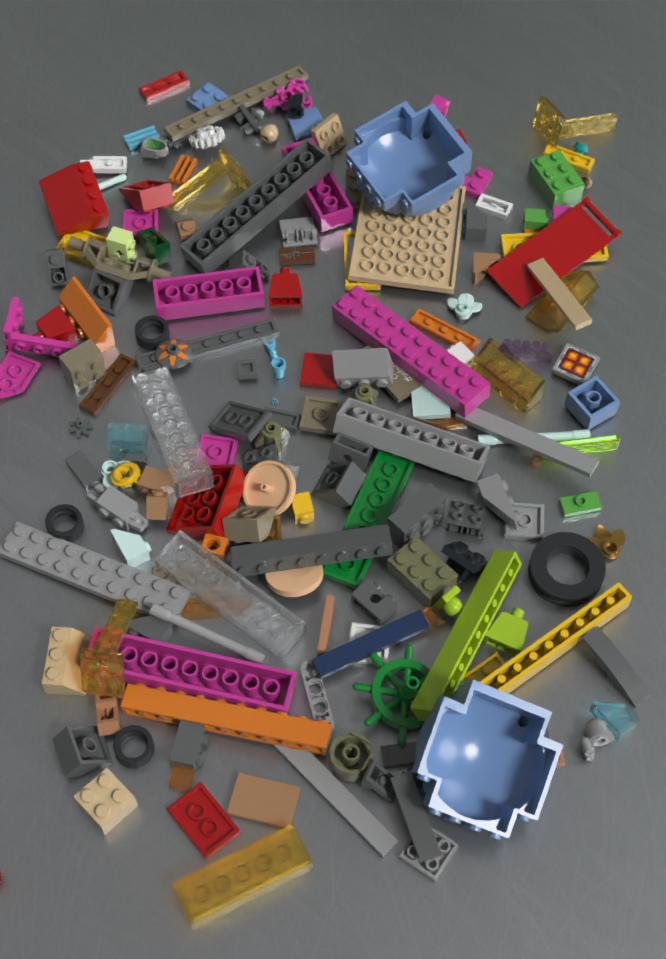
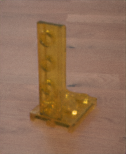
(553, 126)
(208, 177)
(102, 666)

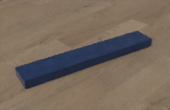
(372, 642)

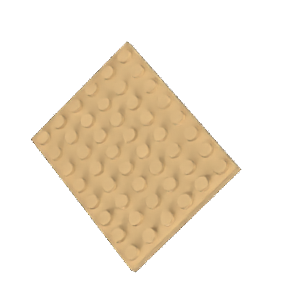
(409, 250)

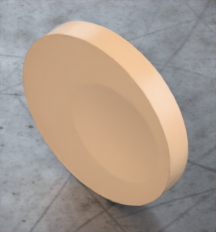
(269, 485)
(295, 581)

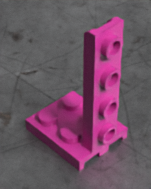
(29, 343)

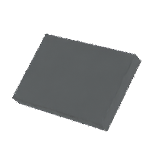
(240, 421)

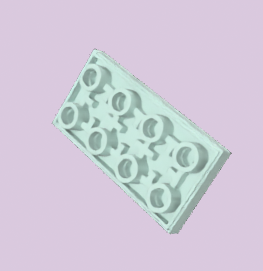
(427, 405)

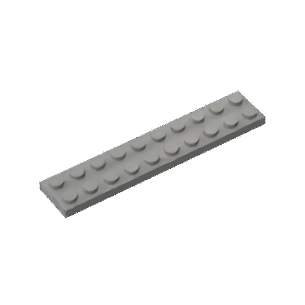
(90, 570)

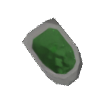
(154, 148)

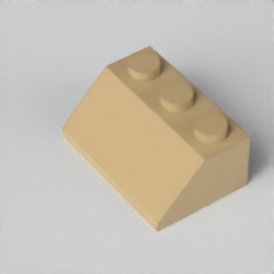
(62, 662)

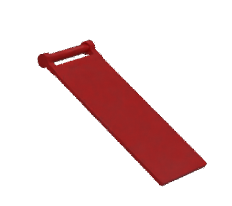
(562, 245)

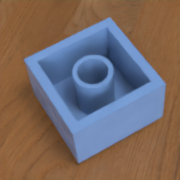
(592, 403)

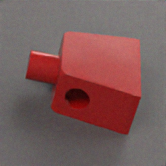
(285, 289)
(56, 326)

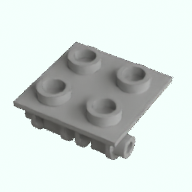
(298, 232)

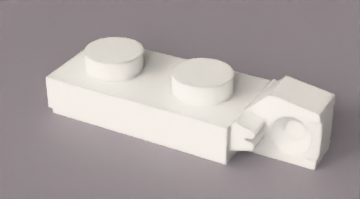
(108, 164)

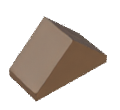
(481, 263)

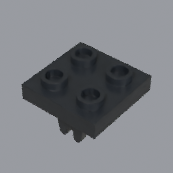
(461, 554)

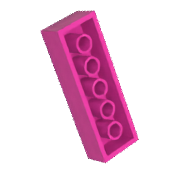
(325, 199)
(209, 293)

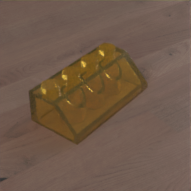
(546, 313)
(509, 378)

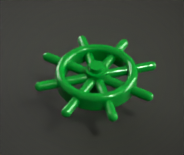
(402, 692)

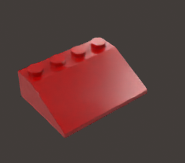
(74, 199)
(204, 510)

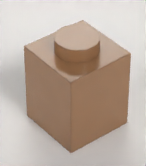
(157, 505)

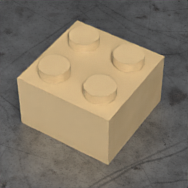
(105, 801)

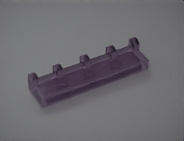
(526, 352)

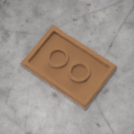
(263, 800)

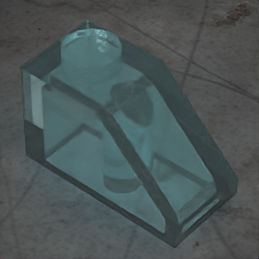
(618, 716)

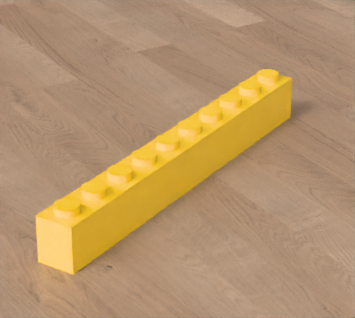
(559, 640)

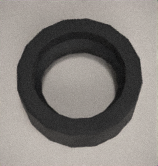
(148, 322)
(63, 510)
(123, 734)

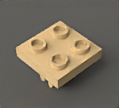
(329, 134)

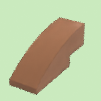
(107, 714)

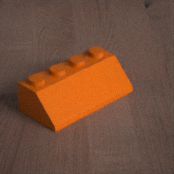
(86, 315)

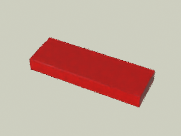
(163, 86)

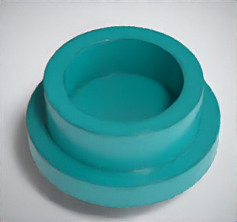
(580, 148)

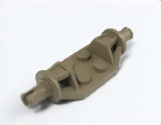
(114, 266)

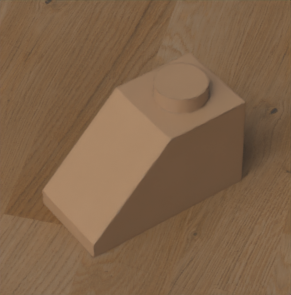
(185, 229)
(153, 479)

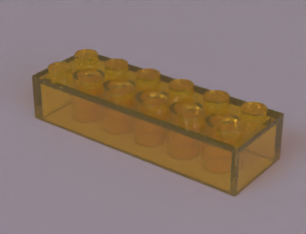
(242, 876)

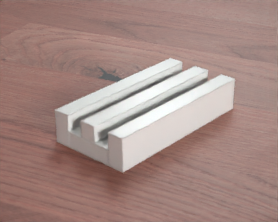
(492, 208)

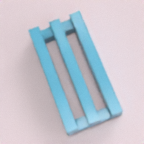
(140, 136)

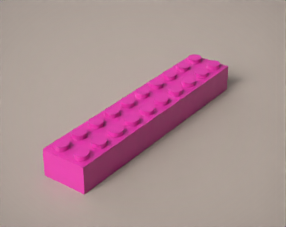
(411, 351)
(204, 673)

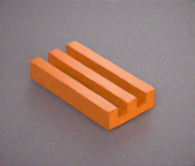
(186, 161)

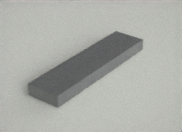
(415, 817)

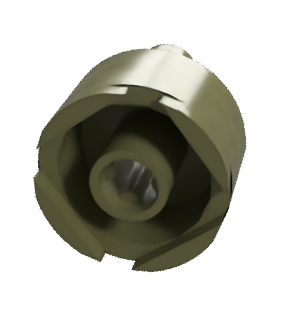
(343, 747)

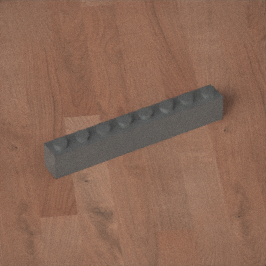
(312, 550)

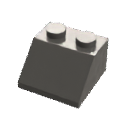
(109, 290)
(339, 484)
(81, 750)

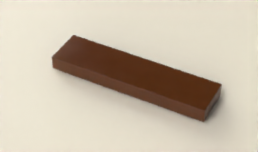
(107, 384)

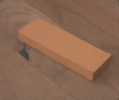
(326, 625)

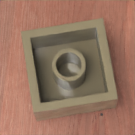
(82, 365)

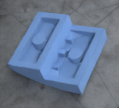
(302, 127)

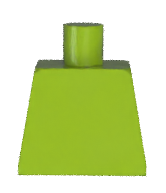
(508, 632)

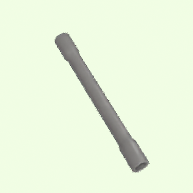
(167, 615)

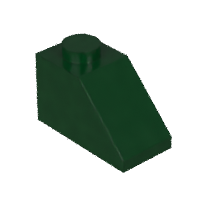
(154, 245)

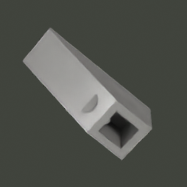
(496, 499)

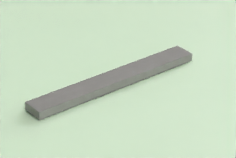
(531, 441)
(340, 799)

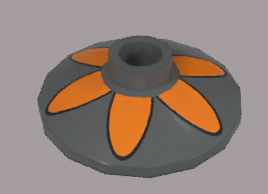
(176, 358)

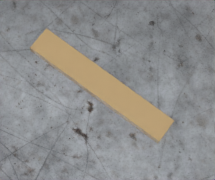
(559, 294)

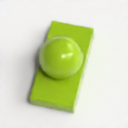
(451, 605)

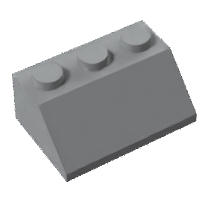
(363, 367)

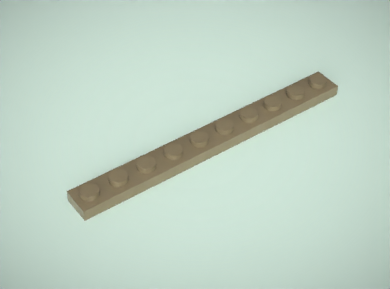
(231, 104)

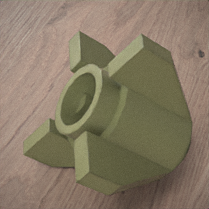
(365, 394)
(272, 434)

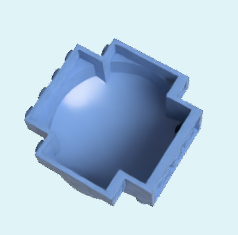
(408, 160)
(485, 759)

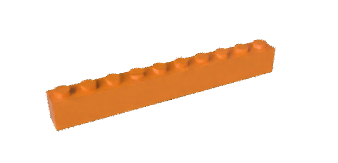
(228, 718)

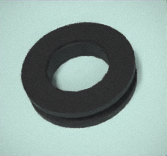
(578, 547)

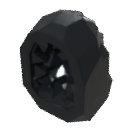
(295, 106)

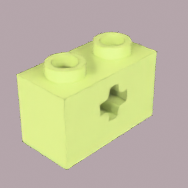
(121, 244)

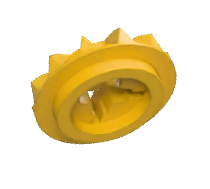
(125, 469)

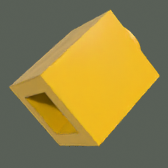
(302, 508)

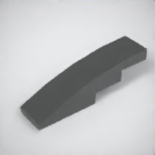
(616, 666)

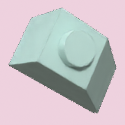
(131, 547)

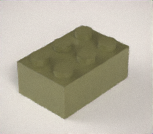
(421, 572)

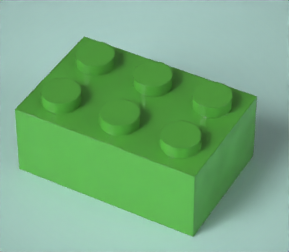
(556, 179)

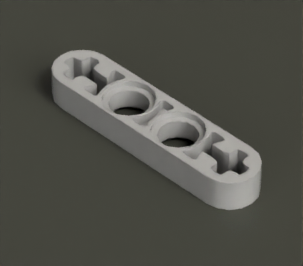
(314, 698)

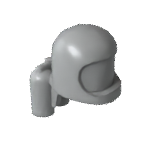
(596, 735)

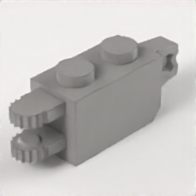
(118, 507)

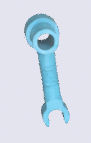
(278, 364)

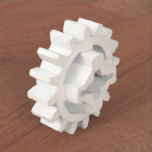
(206, 137)

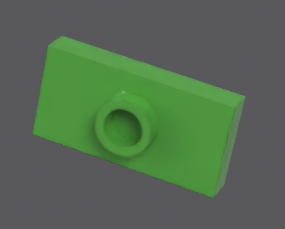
(580, 504)

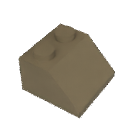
(248, 523)

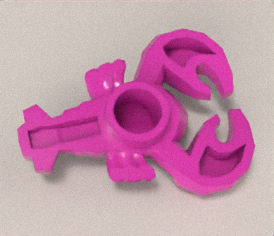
(284, 96)

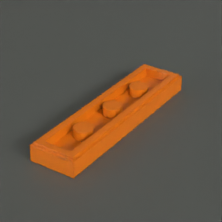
(442, 330)

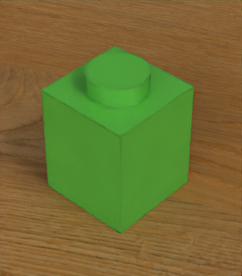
(535, 219)

